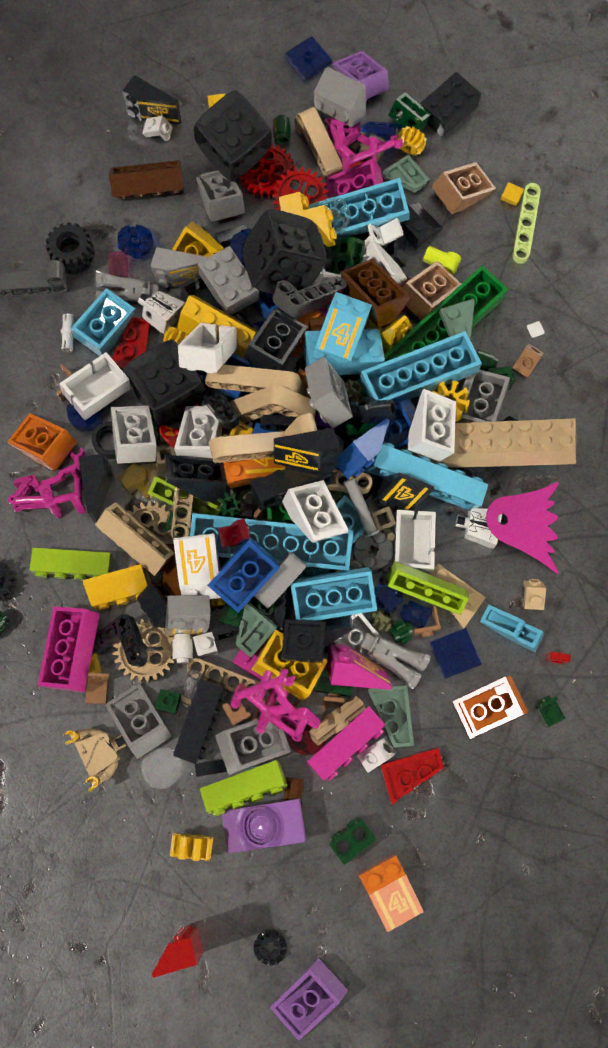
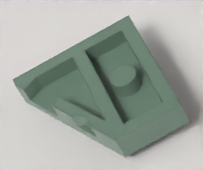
(409, 172)
(458, 318)
(254, 630)

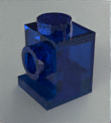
(387, 597)
(417, 621)

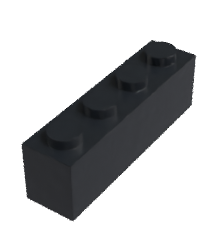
(272, 488)
(199, 720)

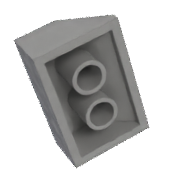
(340, 97)

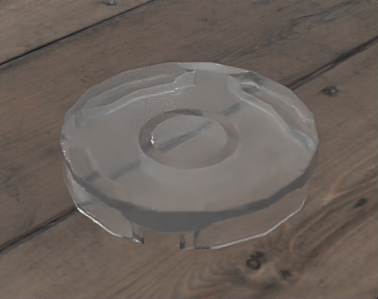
(161, 768)

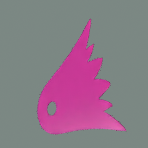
(526, 523)

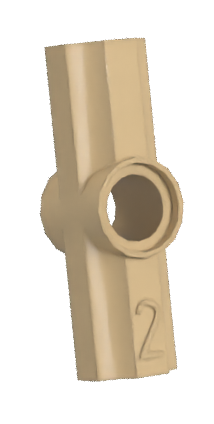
(337, 720)

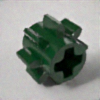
(223, 505)
(401, 631)

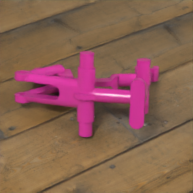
(341, 142)
(22, 500)
(273, 713)

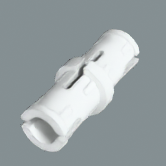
(66, 332)

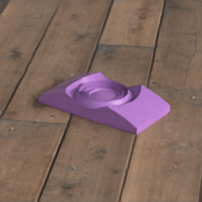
(264, 826)

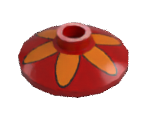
(169, 434)

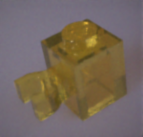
(134, 480)

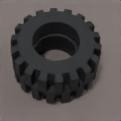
(68, 235)

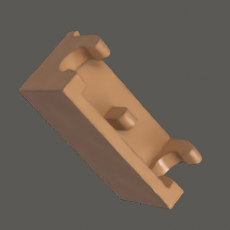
(237, 717)

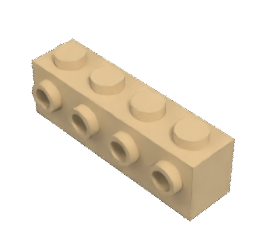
(134, 538)

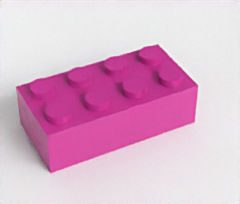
(68, 649)
(345, 744)

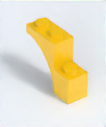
(321, 215)

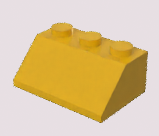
(115, 587)
(305, 673)

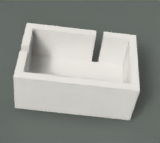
(203, 351)
(95, 391)
(415, 539)

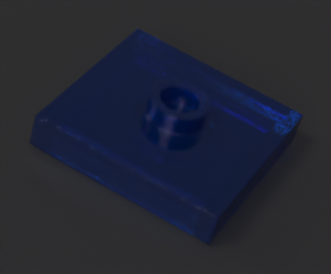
(308, 58)
(381, 128)
(455, 653)

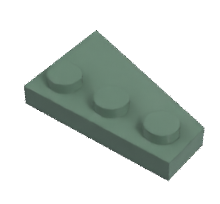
(395, 713)

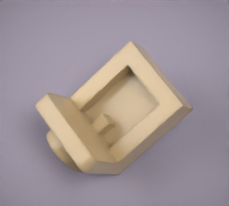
(534, 594)

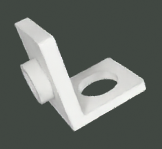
(386, 232)
(376, 754)

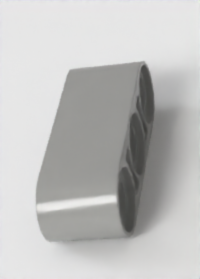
(289, 570)

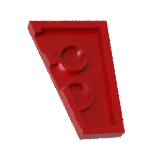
(408, 772)

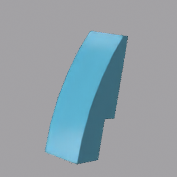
(512, 628)

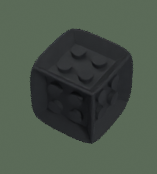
(233, 135)
(283, 249)
(164, 384)

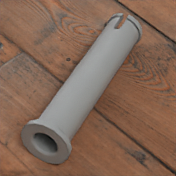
(361, 507)

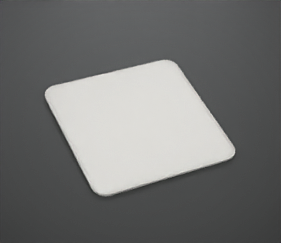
(535, 329)

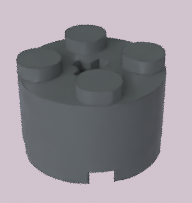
(378, 543)

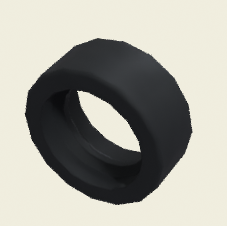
(98, 431)

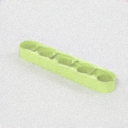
(526, 230)

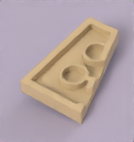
(475, 597)

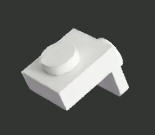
(157, 126)

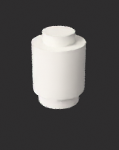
(182, 648)

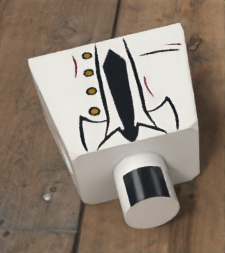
(161, 310)
(477, 527)

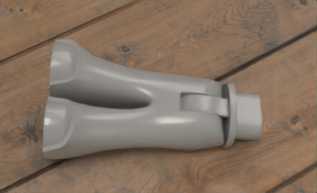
(133, 287)
(385, 651)

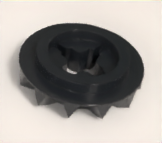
(263, 940)

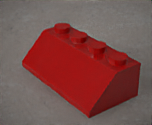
(181, 952)

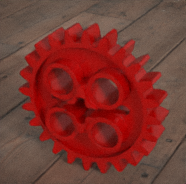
(267, 172)
(300, 177)

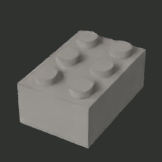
(228, 281)
(327, 392)
(486, 397)

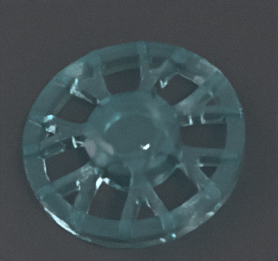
(337, 213)

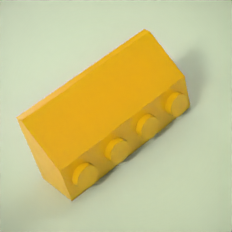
(198, 311)

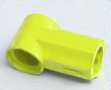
(448, 260)

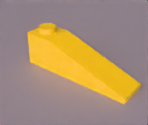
(197, 241)
(394, 333)

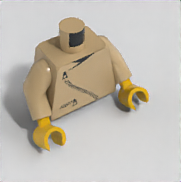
(97, 753)

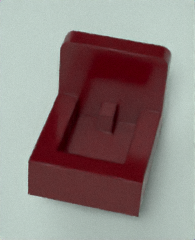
(234, 534)

